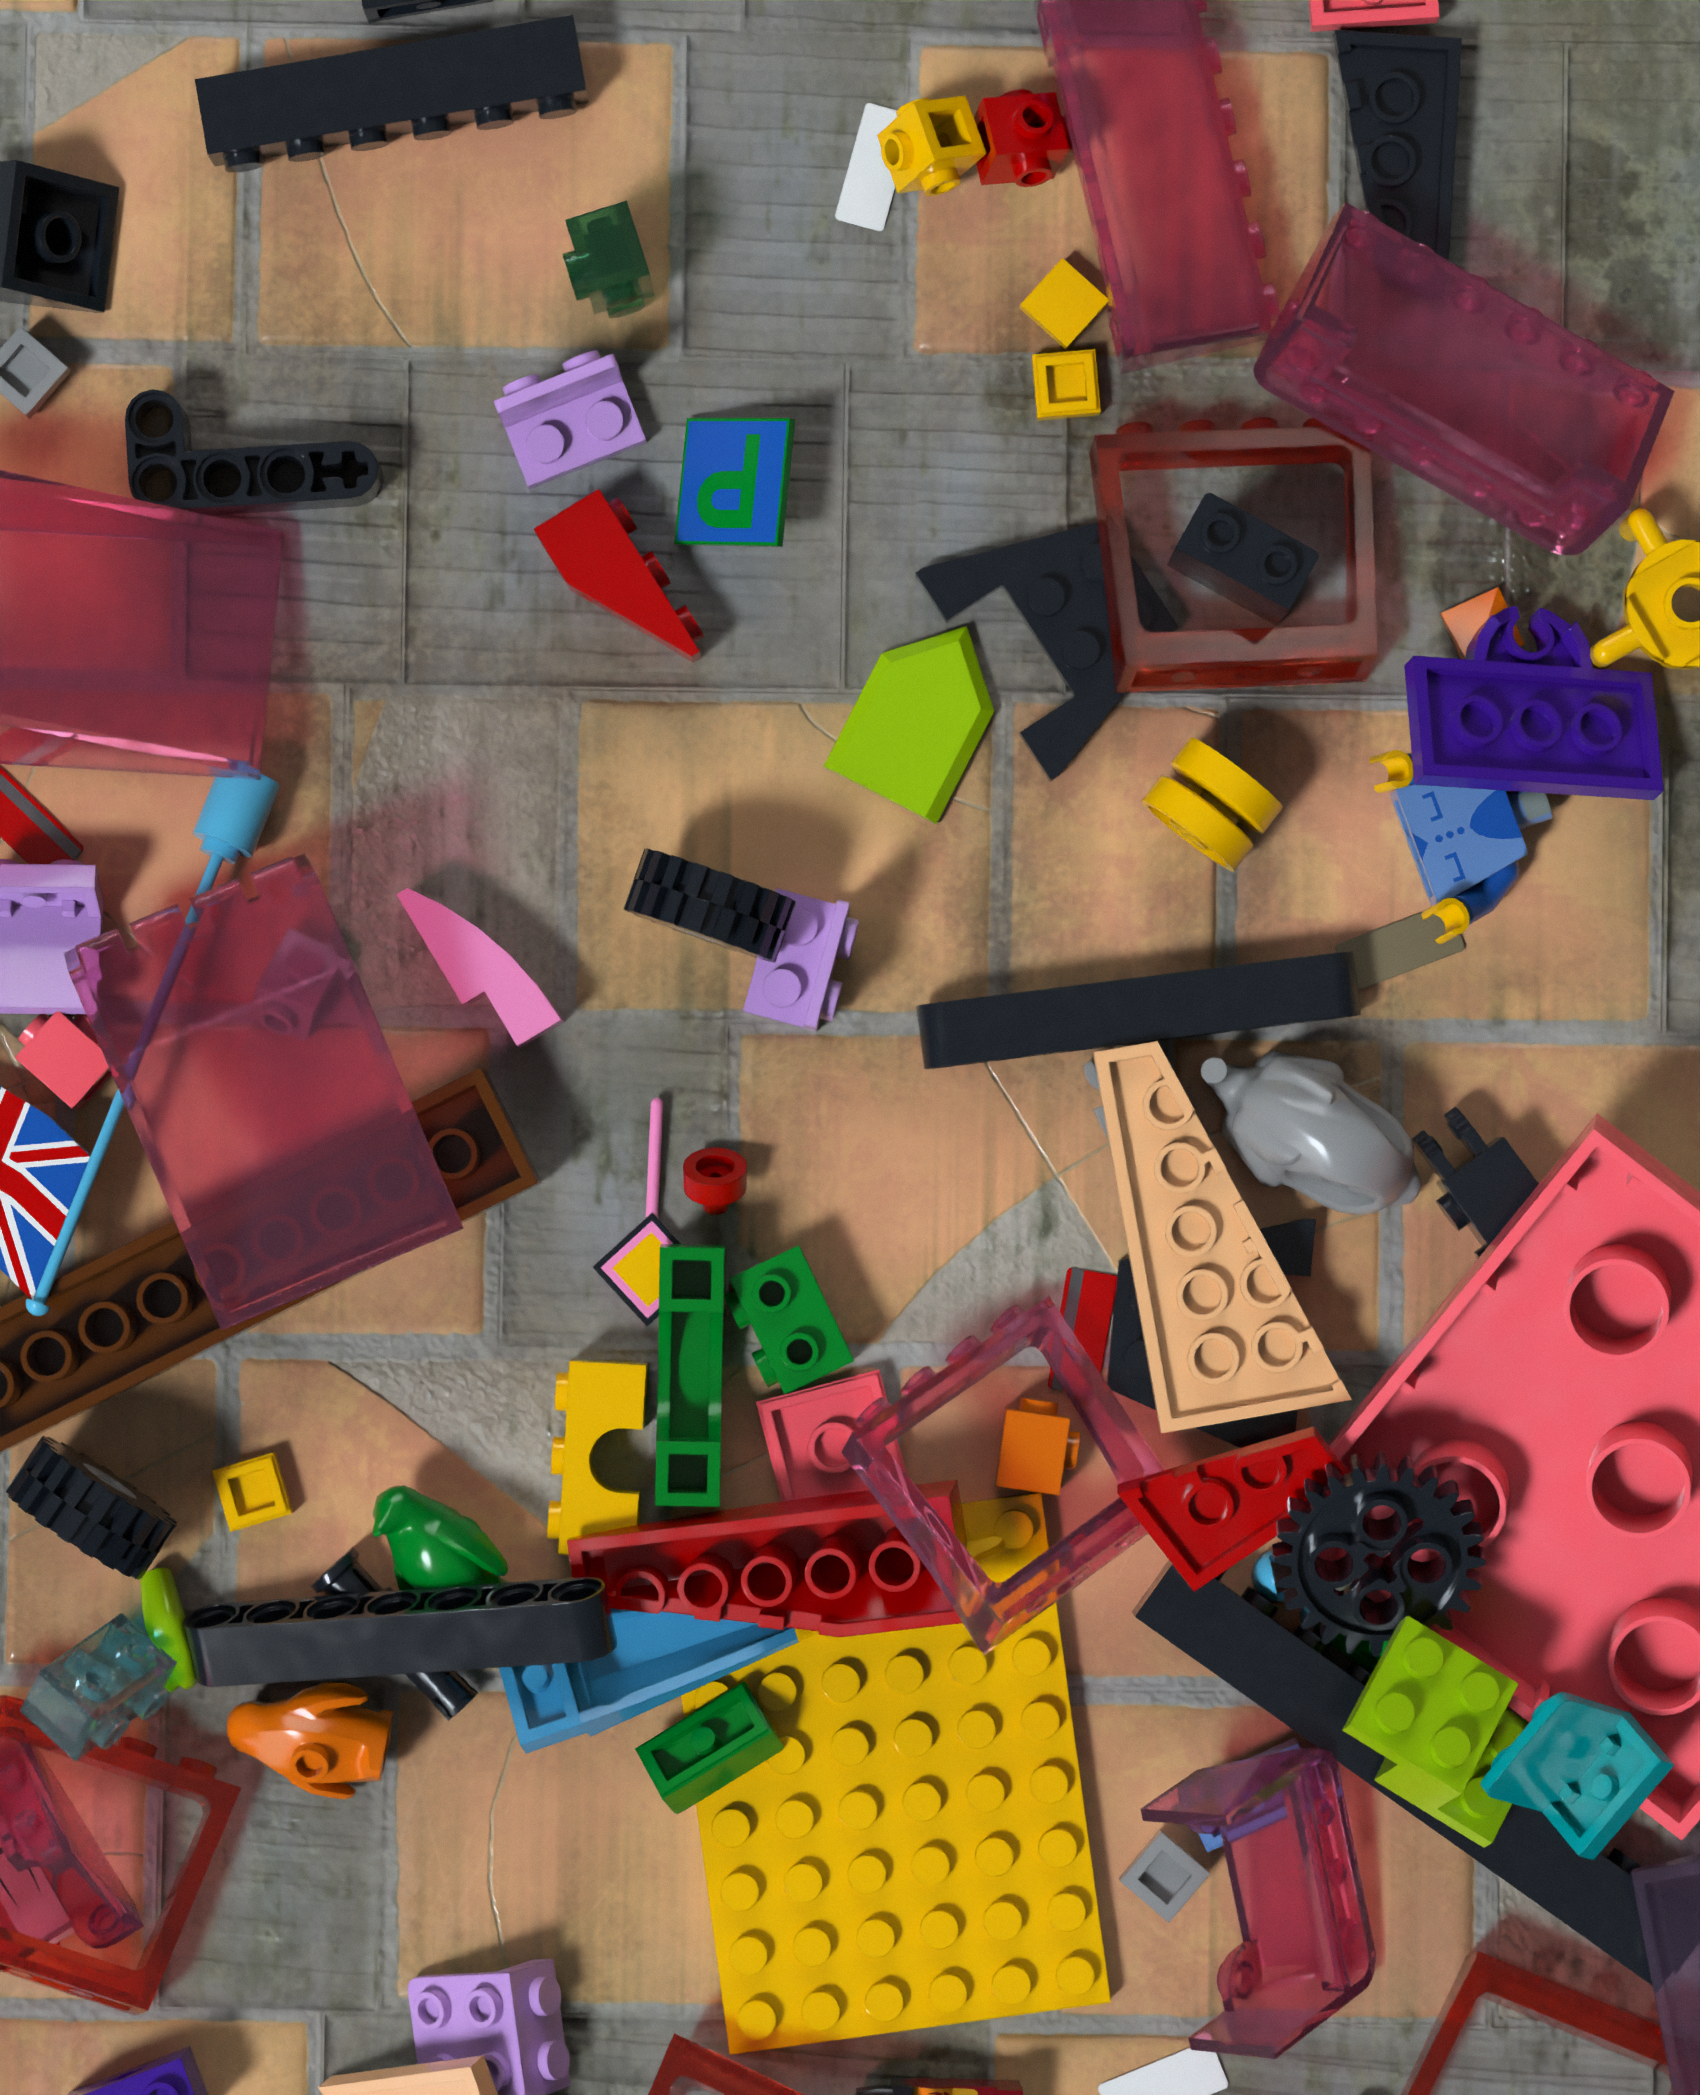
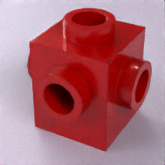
(1021, 138)

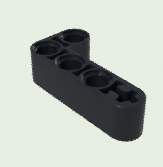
(256, 467)

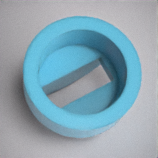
(1264, 1579)

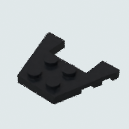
(1063, 600)
(1128, 1364)

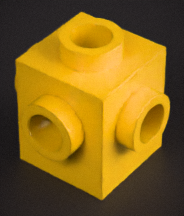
(931, 145)

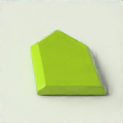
(916, 724)

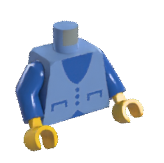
(1461, 840)

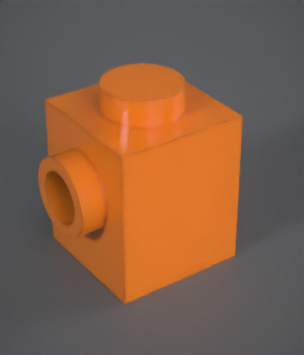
(1035, 1447)

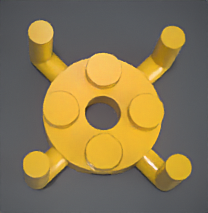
(1648, 600)

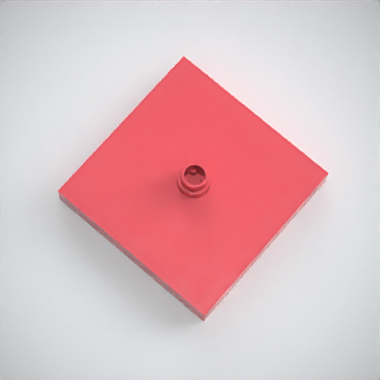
(1573, 1425)

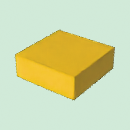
(1064, 304)
(1066, 384)
(252, 1491)

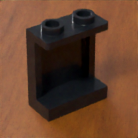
(1243, 559)

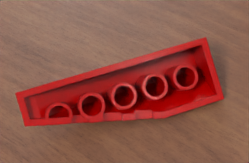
(782, 1564)

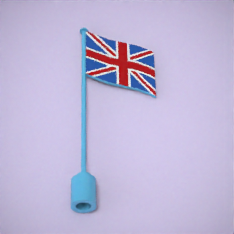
(41, 1166)

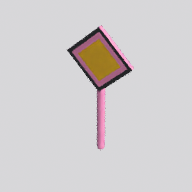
(634, 1262)

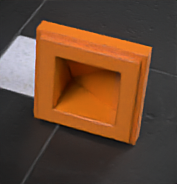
(1469, 616)

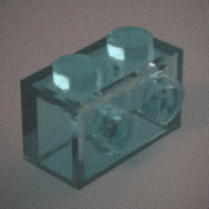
(99, 1688)

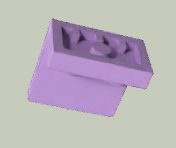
(569, 418)
(800, 983)

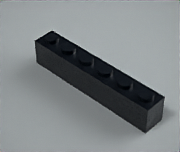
(392, 92)

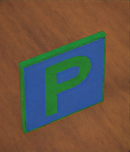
(734, 482)

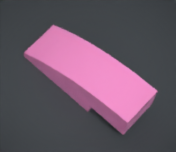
(482, 968)

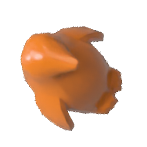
(316, 1738)

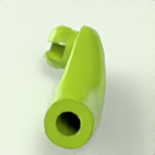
(164, 1624)

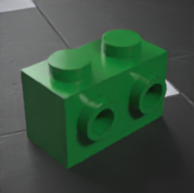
(789, 1320)

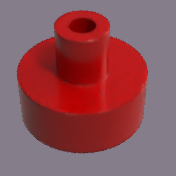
(715, 1178)

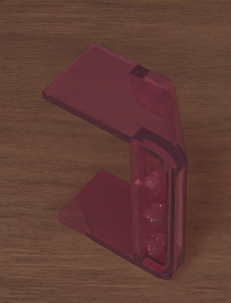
(1293, 1894)

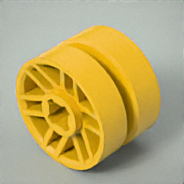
(1212, 804)

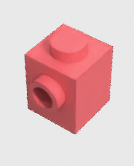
(65, 1057)

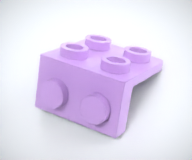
(41, 917)
(498, 2014)

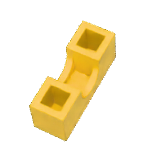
(596, 1400)

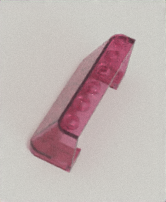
(1159, 177)
(1463, 385)

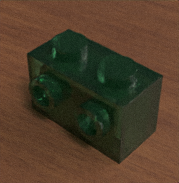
(608, 261)

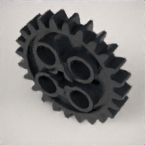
(1338, 1519)

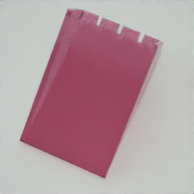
(132, 633)
(263, 1091)

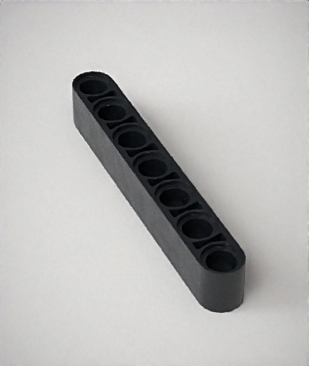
(1138, 1010)
(401, 1632)

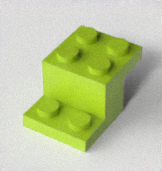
(1439, 1726)

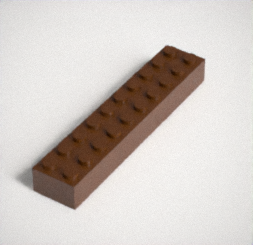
(147, 1307)

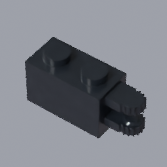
(1484, 1187)

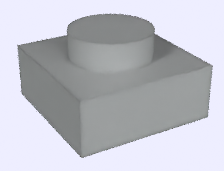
(29, 372)
(1164, 1875)

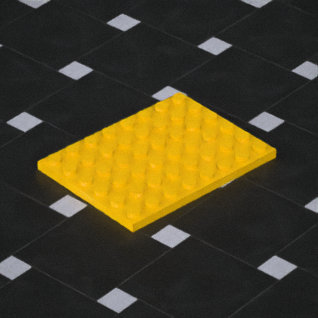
(913, 1834)

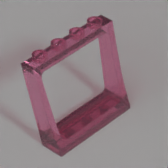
(987, 1607)

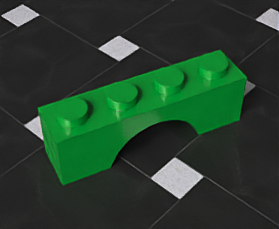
(689, 1375)

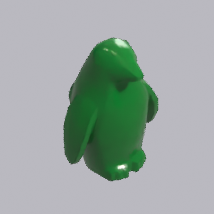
(434, 1542)

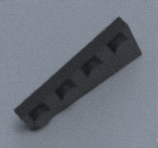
(1403, 127)

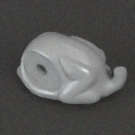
(1314, 1133)

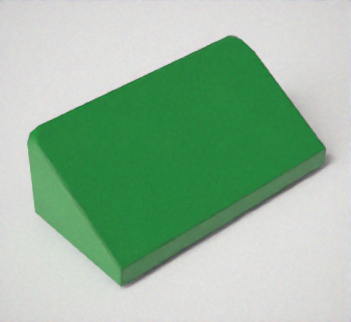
(709, 1748)

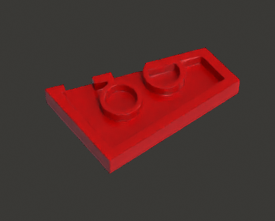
(1228, 1503)

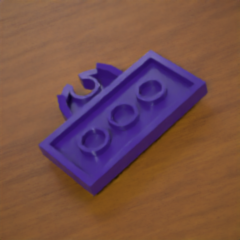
(1533, 716)

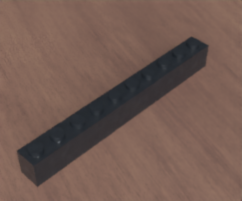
(1315, 1698)

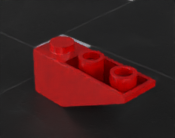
(604, 567)

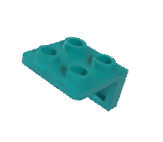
(1579, 1768)

